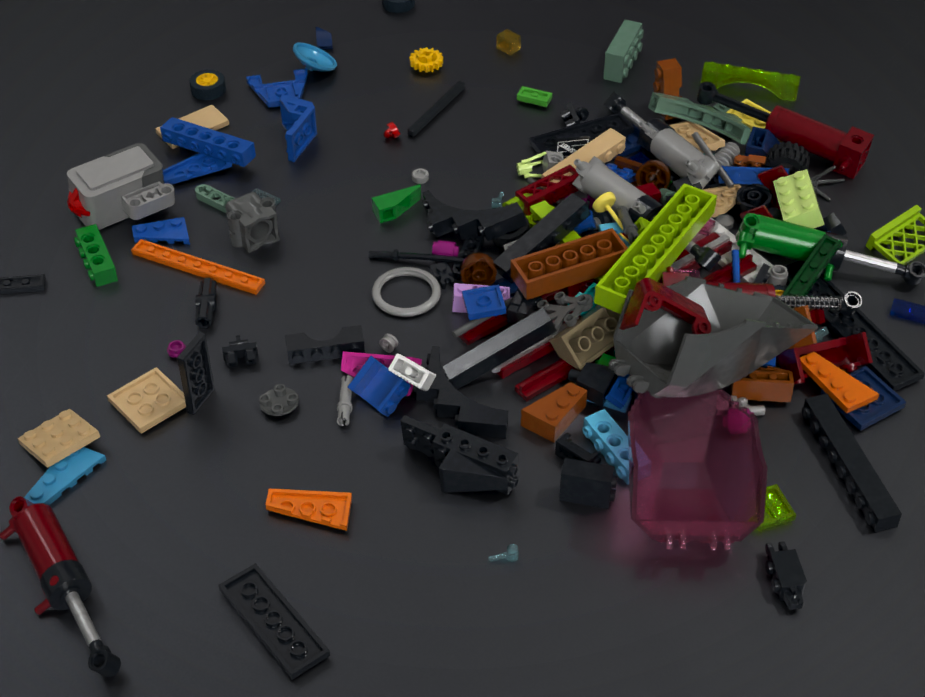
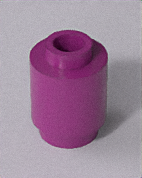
(445, 248)

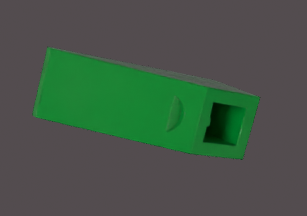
(393, 204)

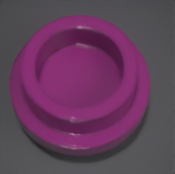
(175, 348)

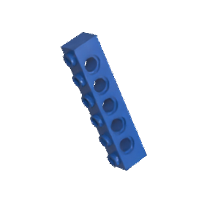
(208, 141)

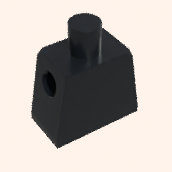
(595, 379)

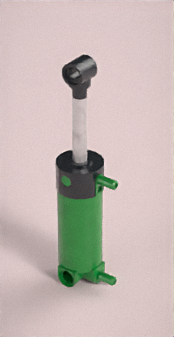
(799, 242)

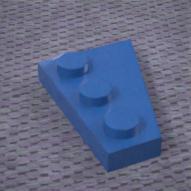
(166, 230)

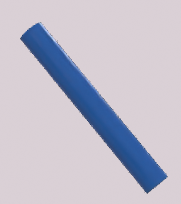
(735, 266)

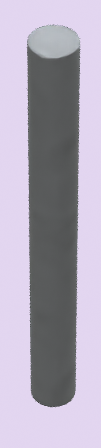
(707, 151)

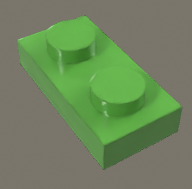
(534, 96)

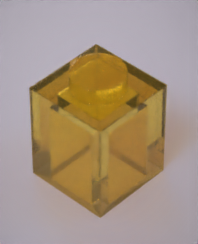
(508, 42)

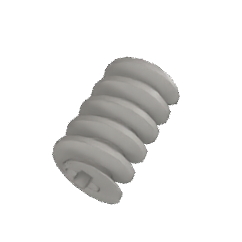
(727, 154)

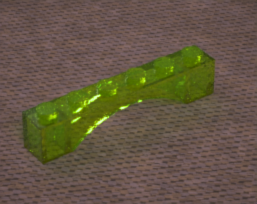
(782, 85)

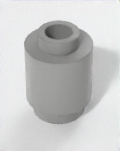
(778, 275)

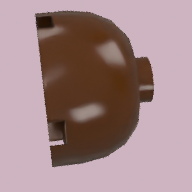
(655, 172)
(478, 269)

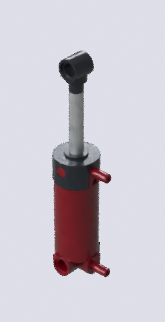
(59, 574)

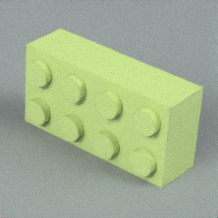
(798, 200)

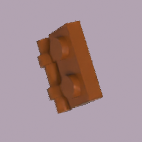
(749, 161)

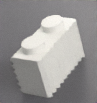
(412, 372)

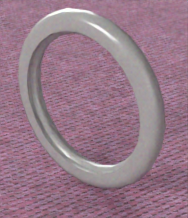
(406, 312)

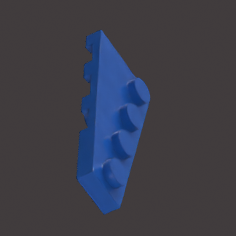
(193, 167)

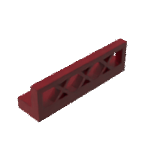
(553, 192)

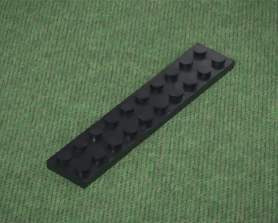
(888, 360)

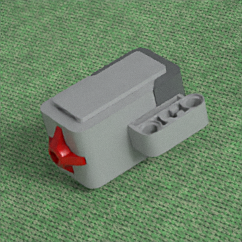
(119, 187)

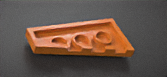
(839, 385)
(313, 506)

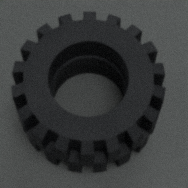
(790, 154)

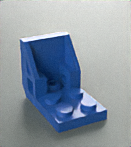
(300, 123)

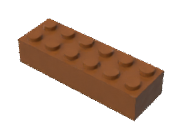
(567, 263)

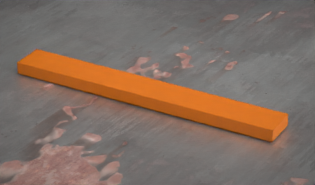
(198, 266)

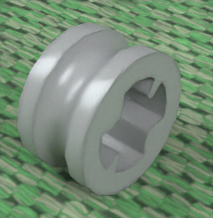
(388, 343)

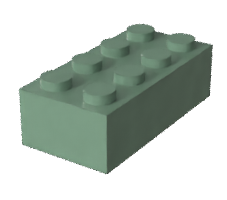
(623, 51)

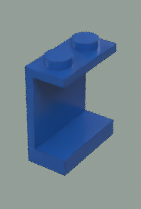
(379, 386)

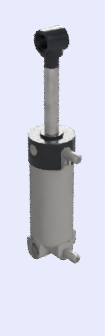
(667, 145)
(598, 179)

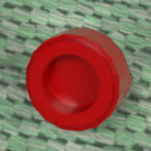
(391, 131)

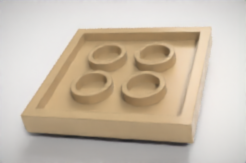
(148, 400)
(58, 437)

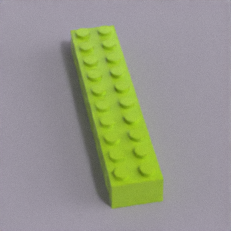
(656, 245)

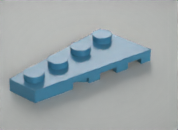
(64, 475)

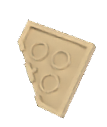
(725, 198)

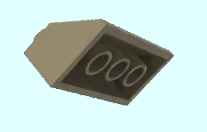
(587, 338)

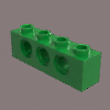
(96, 255)

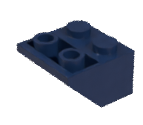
(760, 142)

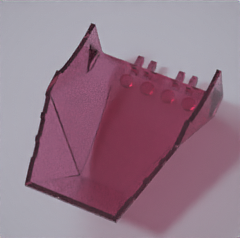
(695, 469)

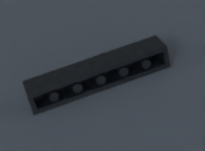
(545, 233)

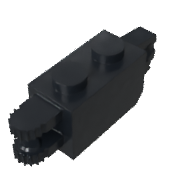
(786, 574)

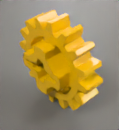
(426, 60)

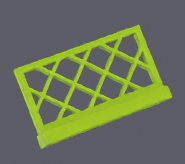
(896, 228)

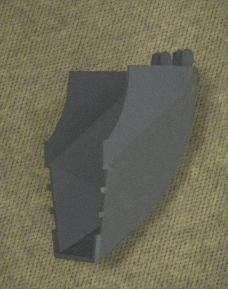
(675, 363)

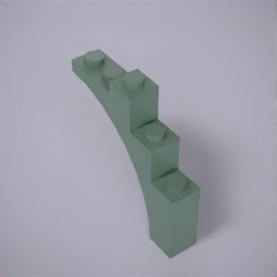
(700, 114)

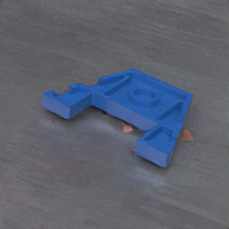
(271, 92)

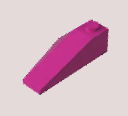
(353, 362)

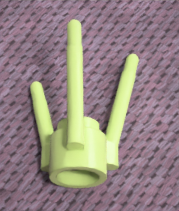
(525, 166)

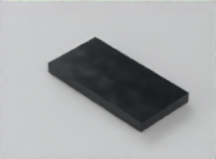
(196, 373)

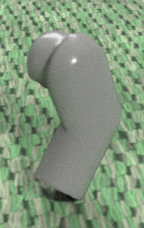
(758, 410)

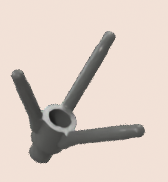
(815, 181)

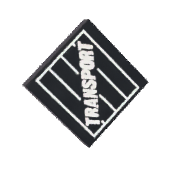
(569, 143)

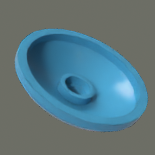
(314, 57)

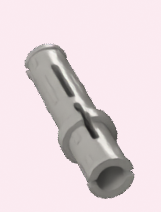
(344, 405)

